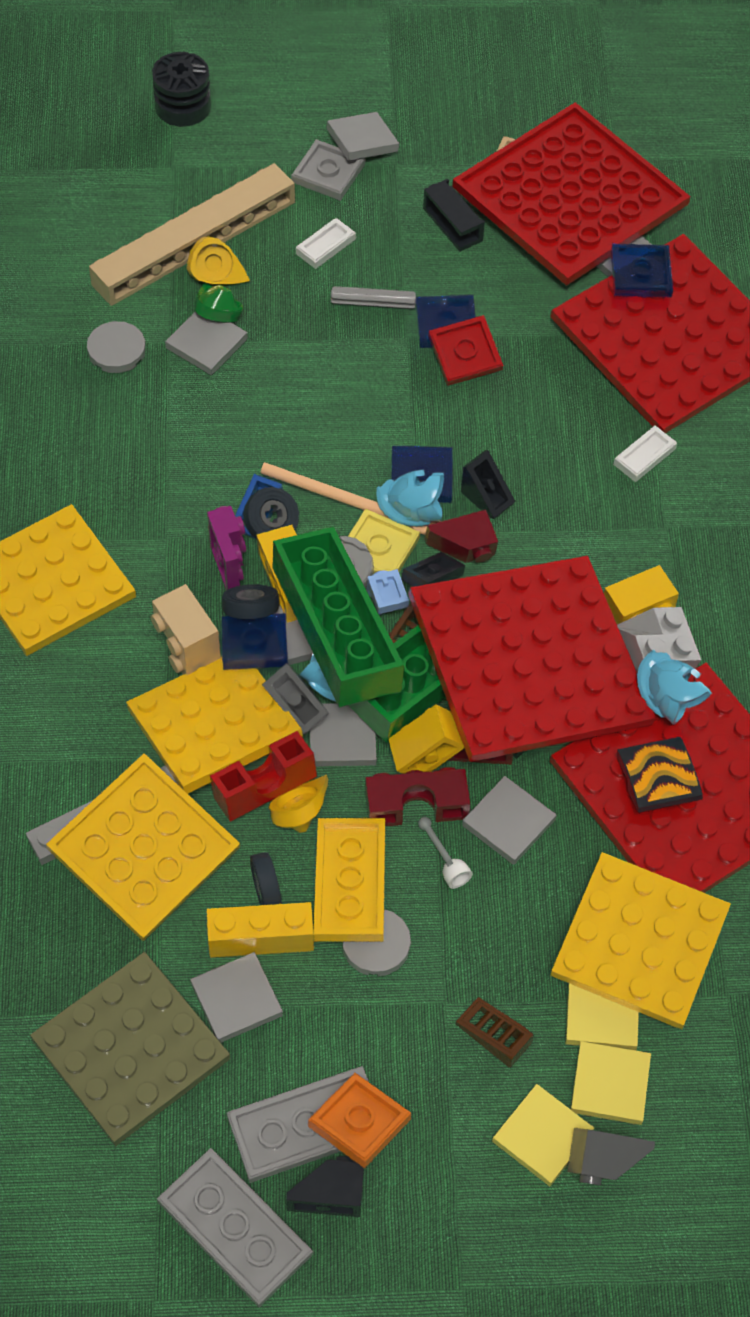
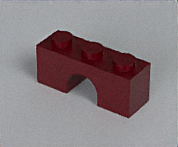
(442, 789)

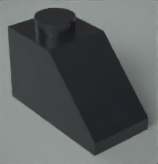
(330, 1189)

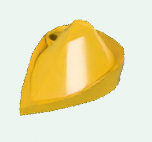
(215, 264)
(299, 805)

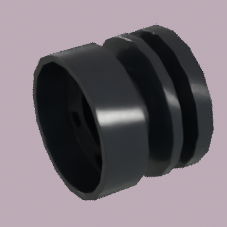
(181, 89)

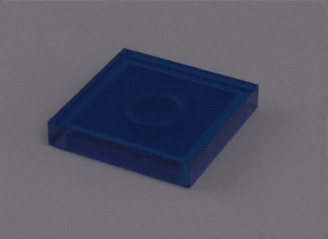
(641, 270)
(441, 311)
(428, 458)
(254, 642)

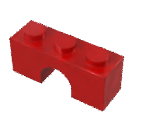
(287, 767)

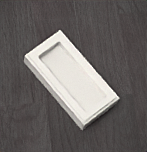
(325, 243)
(645, 453)

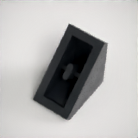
(485, 485)

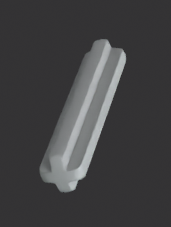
(373, 297)

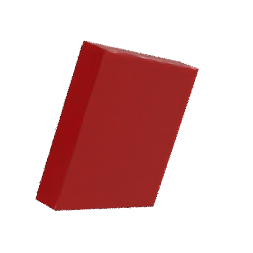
(465, 350)

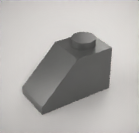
(296, 697)
(604, 1154)

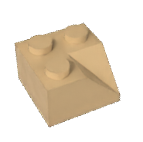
(188, 628)

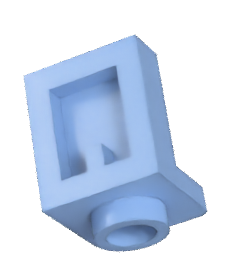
(387, 591)

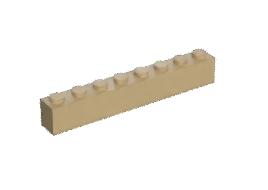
(169, 245)

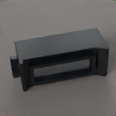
(453, 215)

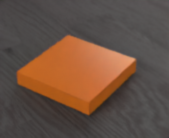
(359, 1120)

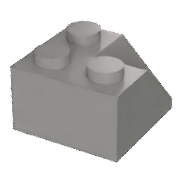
(660, 630)

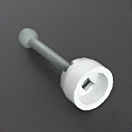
(455, 871)

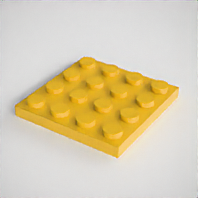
(56, 580)
(210, 721)
(143, 846)
(641, 940)

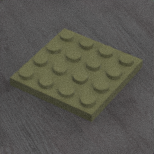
(130, 1048)

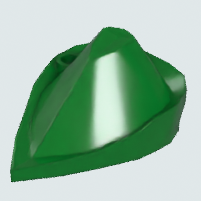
(217, 304)

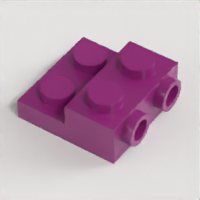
(227, 544)

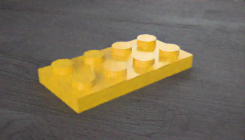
(350, 880)

